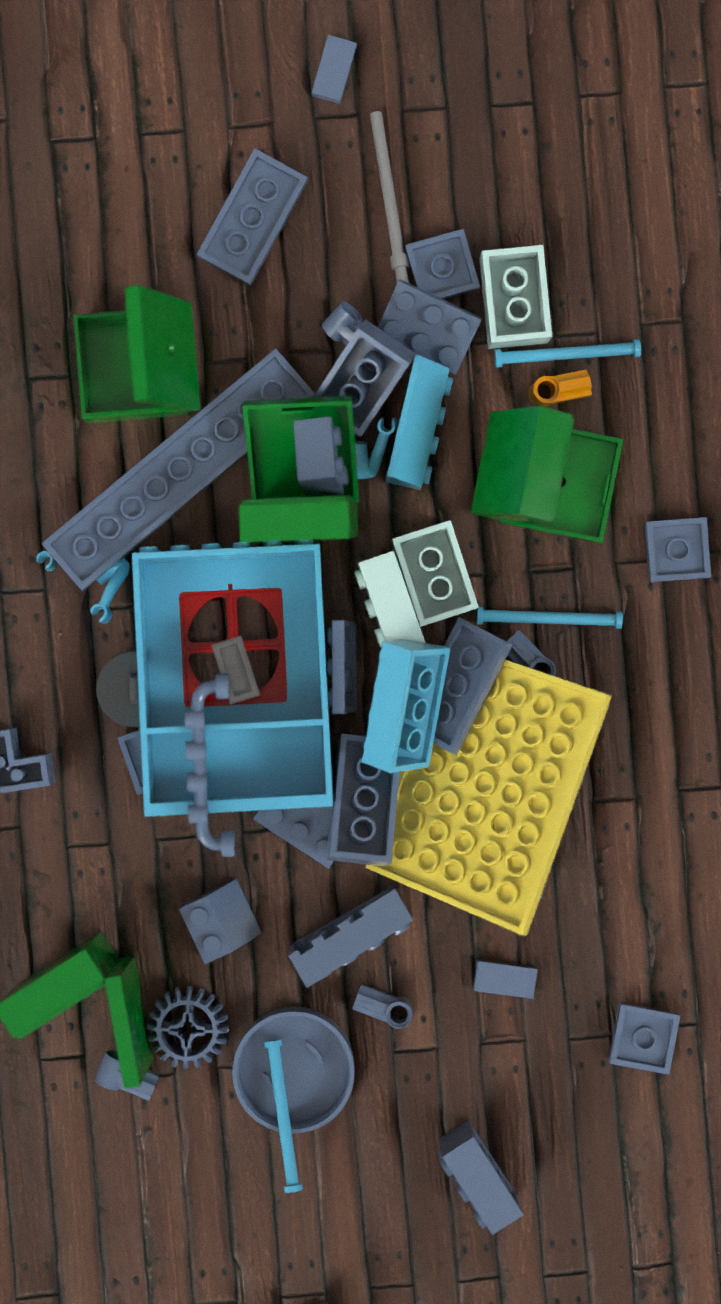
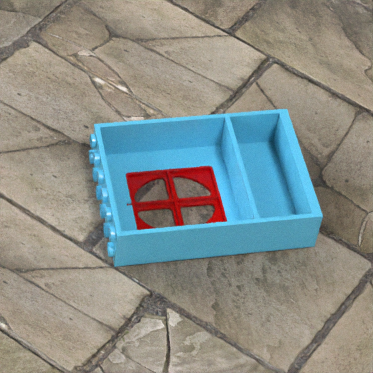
(258, 750)

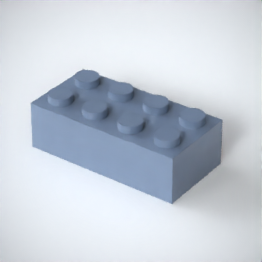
(362, 808)

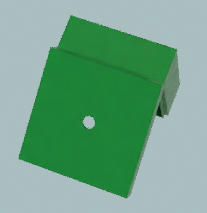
(137, 359)
(524, 468)
(278, 503)
(72, 980)

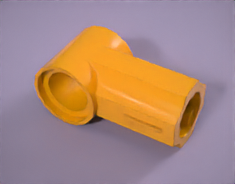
(562, 388)

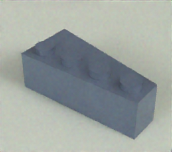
(349, 936)

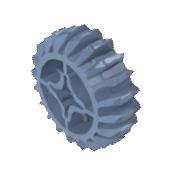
(201, 1027)

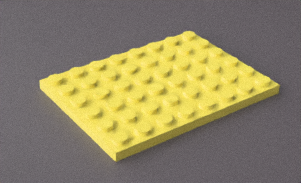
(492, 817)

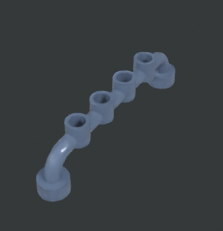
(196, 751)

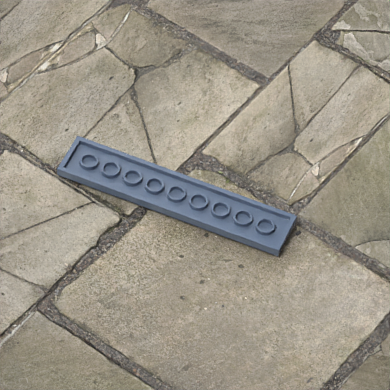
(168, 475)

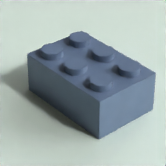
(367, 372)
(479, 1178)

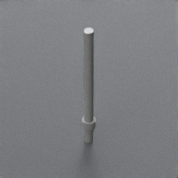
(399, 259)

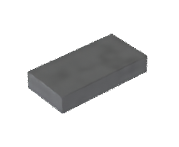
(233, 659)

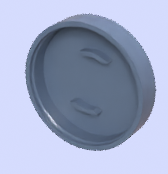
(314, 1063)

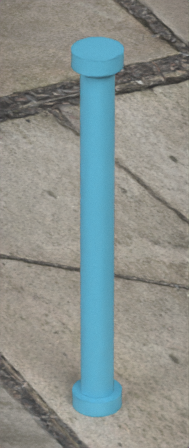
(564, 353)
(549, 617)
(283, 1116)

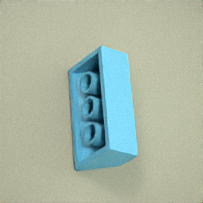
(418, 424)
(405, 705)

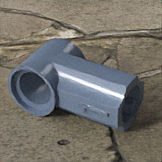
(342, 323)
(526, 654)
(379, 1005)
(110, 1077)

